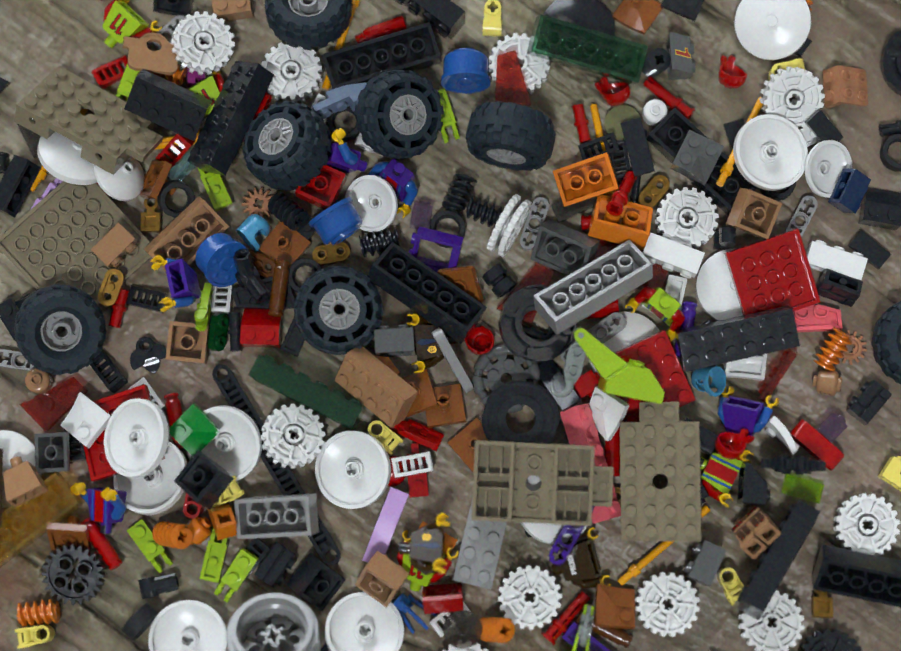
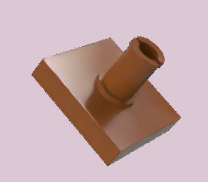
(155, 179)
(284, 244)
(465, 279)
(426, 396)
(449, 408)
(464, 442)
(68, 533)

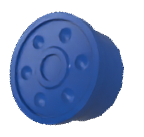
(465, 71)
(337, 222)
(216, 259)

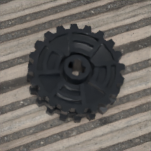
(829, 641)

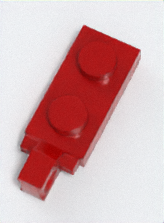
(382, 29)
(419, 433)
(418, 482)

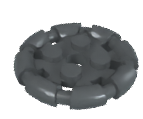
(503, 366)

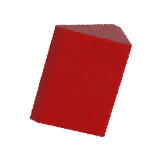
(442, 598)

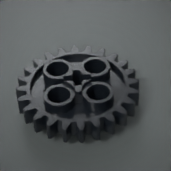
(800, 465)
(57, 568)

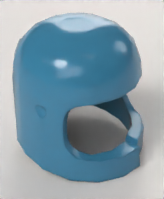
(251, 228)
(718, 380)

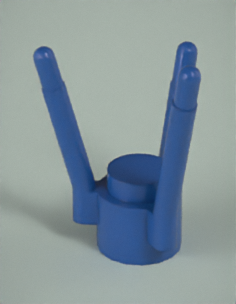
(404, 604)

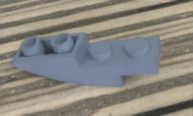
(339, 99)

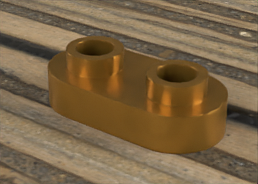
(653, 192)
(331, 255)
(110, 287)

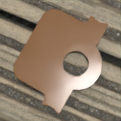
(141, 57)

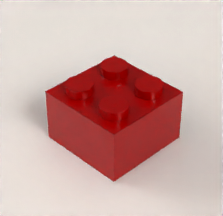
(324, 188)

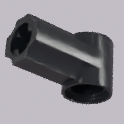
(153, 586)

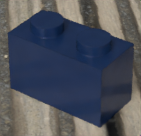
(849, 190)

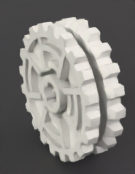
(204, 57)
(533, 68)
(788, 83)
(288, 85)
(698, 210)
(509, 225)
(277, 434)
(866, 509)
(545, 597)
(681, 599)
(786, 628)

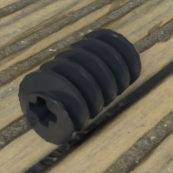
(662, 61)
(458, 192)
(287, 211)
(483, 212)
(378, 243)

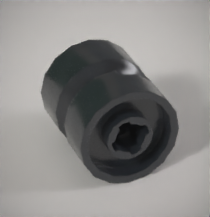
(499, 280)

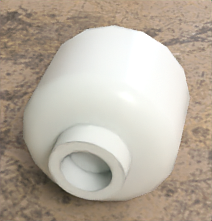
(654, 112)

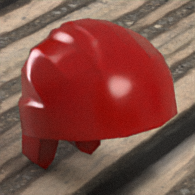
(729, 74)
(613, 93)
(732, 445)

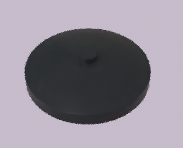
(585, 13)

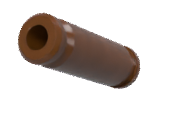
(279, 288)
(615, 635)

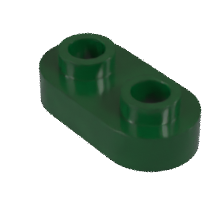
(217, 332)

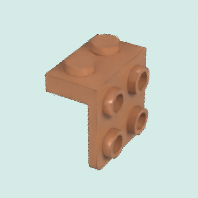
(845, 86)

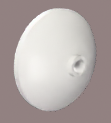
(825, 166)
(125, 183)
(364, 194)

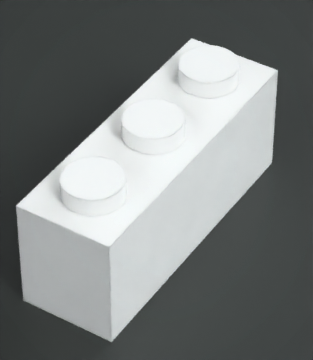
(673, 255)
(836, 259)

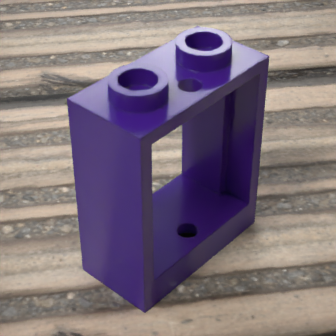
(437, 237)

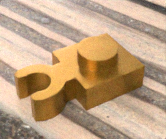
(151, 219)
(822, 605)

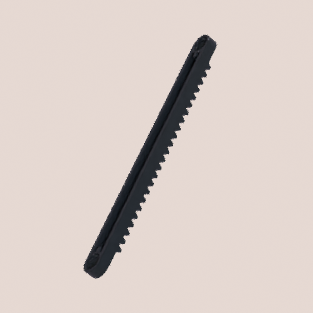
(282, 476)

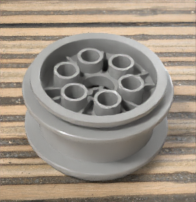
(281, 615)

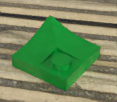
(193, 430)

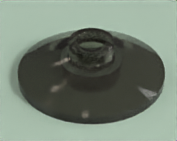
(459, 621)

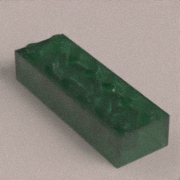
(587, 49)
(307, 393)

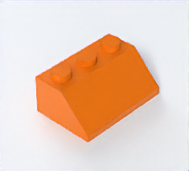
(586, 179)
(631, 225)

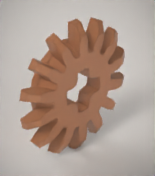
(251, 201)
(856, 352)

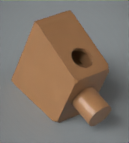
(22, 482)

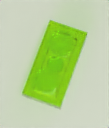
(802, 488)

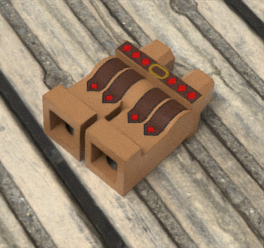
(754, 530)

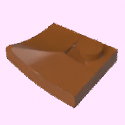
(637, 14)
(614, 607)

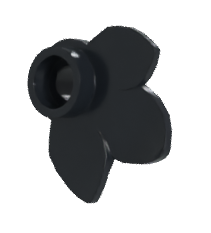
(147, 358)

